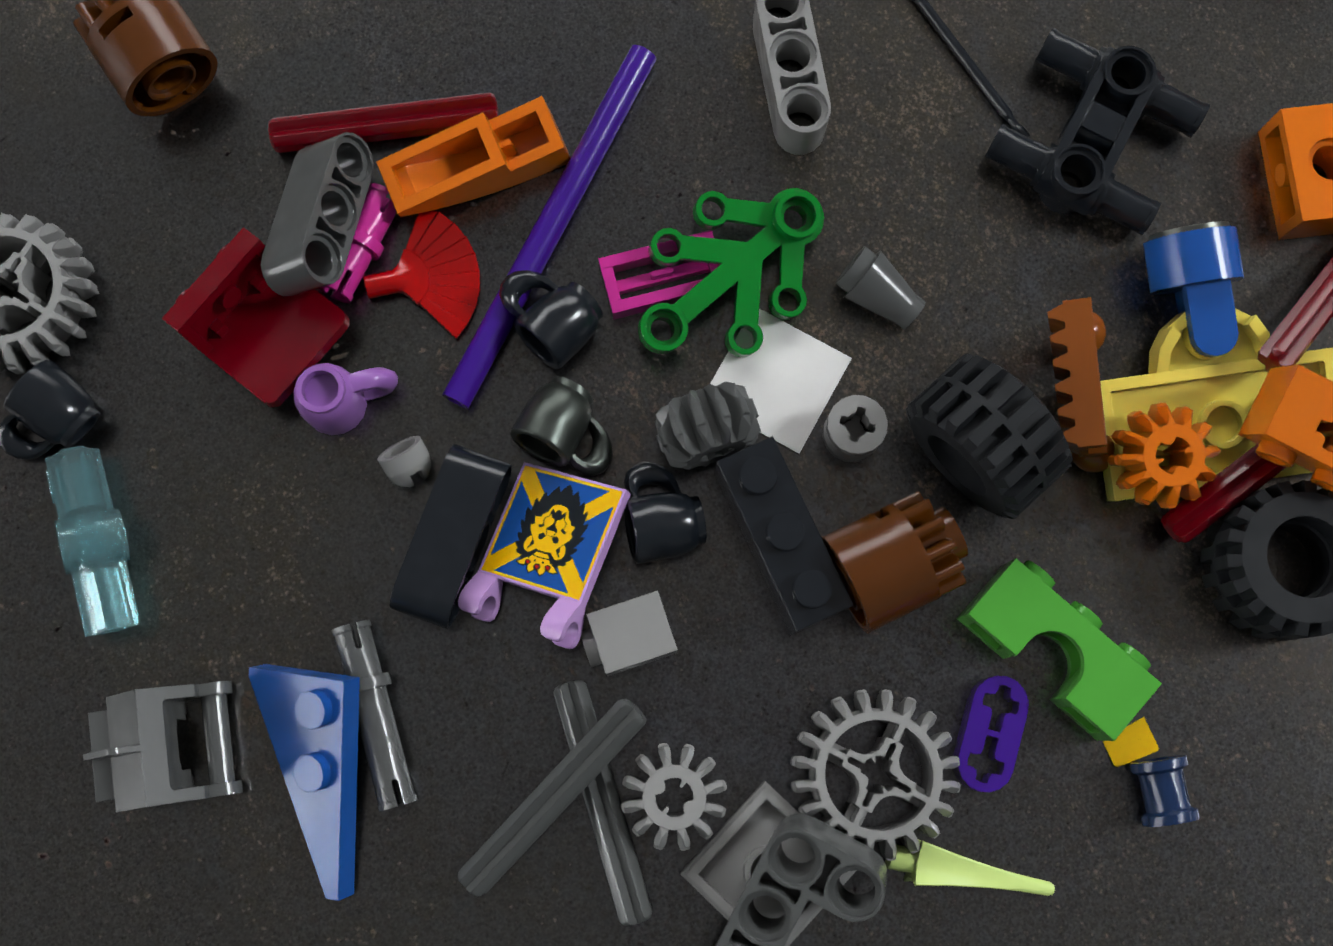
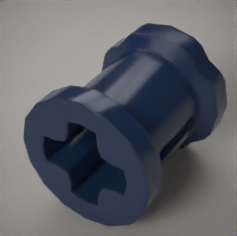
(1164, 791)

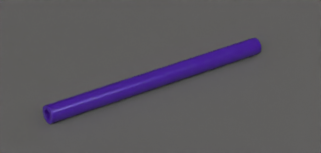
(552, 221)

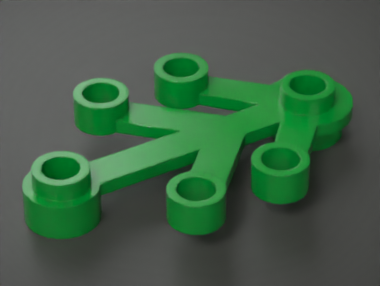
(739, 263)

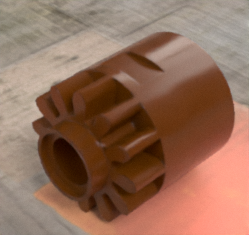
(147, 52)
(898, 559)

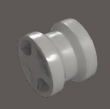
(850, 441)

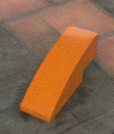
(474, 159)

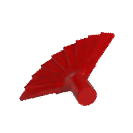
(434, 272)

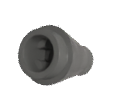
(879, 287)

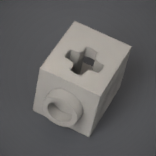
(628, 634)

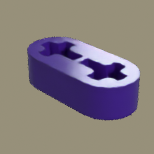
(1005, 736)

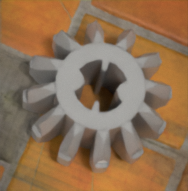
(692, 807)

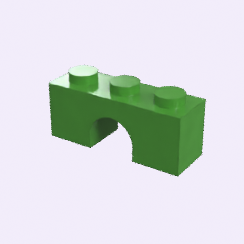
(1103, 680)

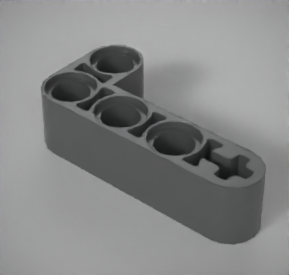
(798, 882)

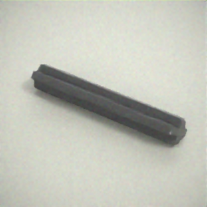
(551, 797)
(605, 812)

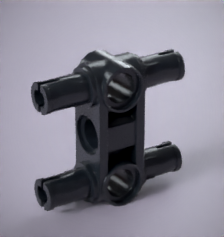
(1098, 130)

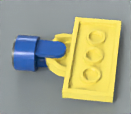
(1203, 353)

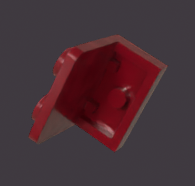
(249, 327)

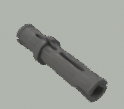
(376, 716)

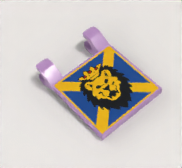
(551, 544)

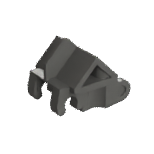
(139, 751)

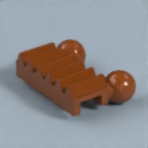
(1075, 344)

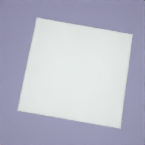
(785, 378)

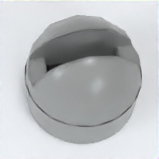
(404, 460)

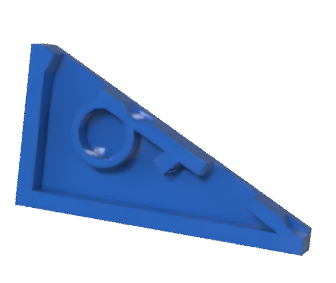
(315, 740)

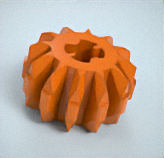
(1185, 451)

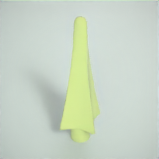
(944, 868)

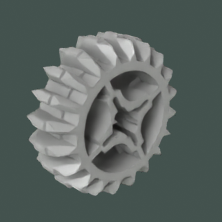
(30, 255)
(889, 746)

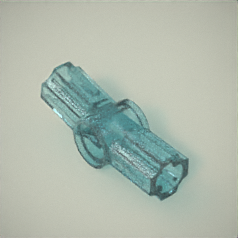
(92, 541)

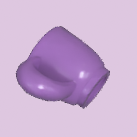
(336, 399)

